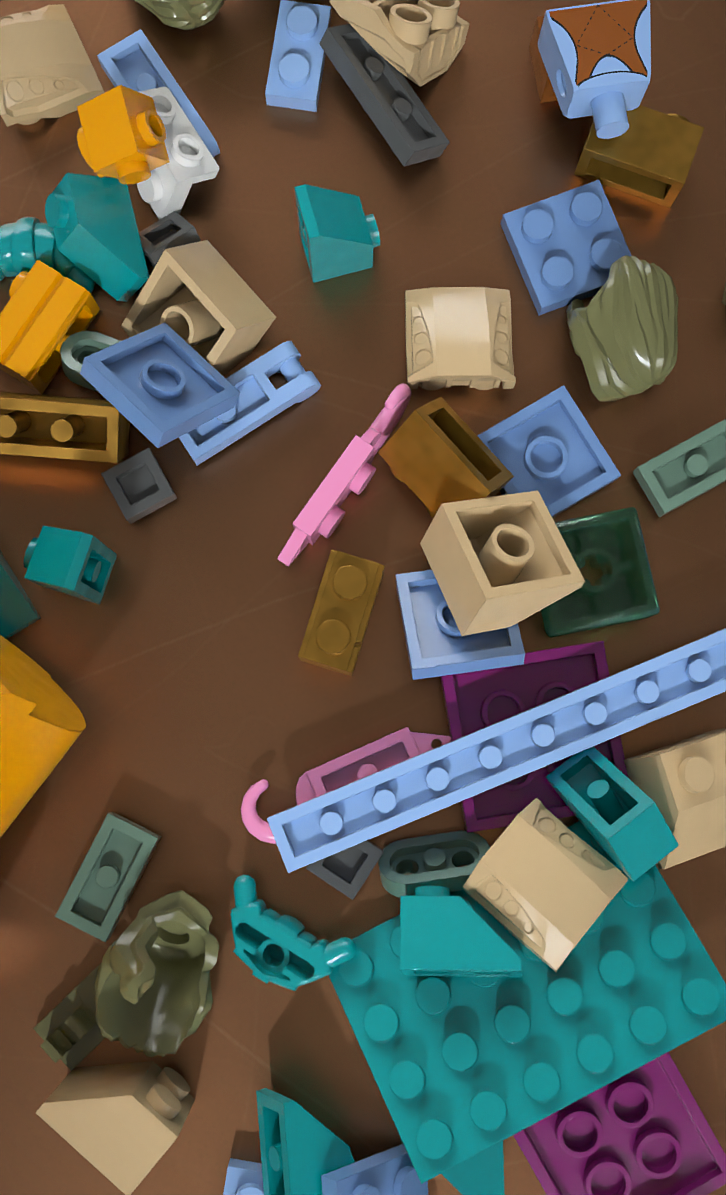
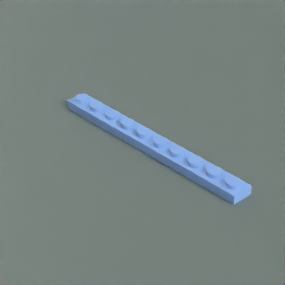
(500, 752)

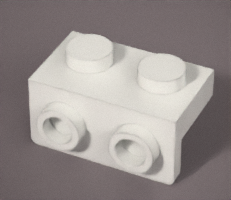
(187, 155)

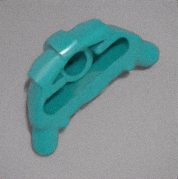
(30, 241)
(278, 945)

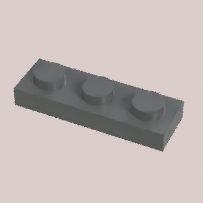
(384, 96)

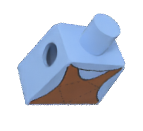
(598, 60)

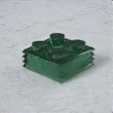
(623, 592)

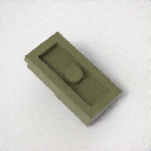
(71, 1026)

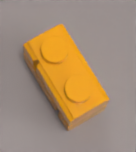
(38, 320)

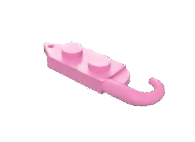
(349, 474)
(340, 772)

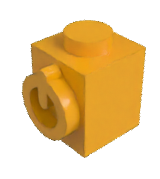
(122, 135)

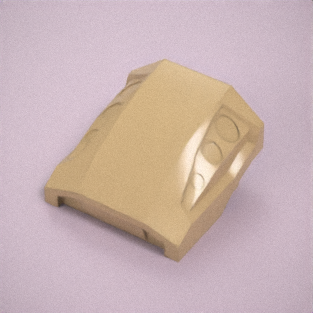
(410, 34)
(43, 66)
(458, 338)
(544, 883)

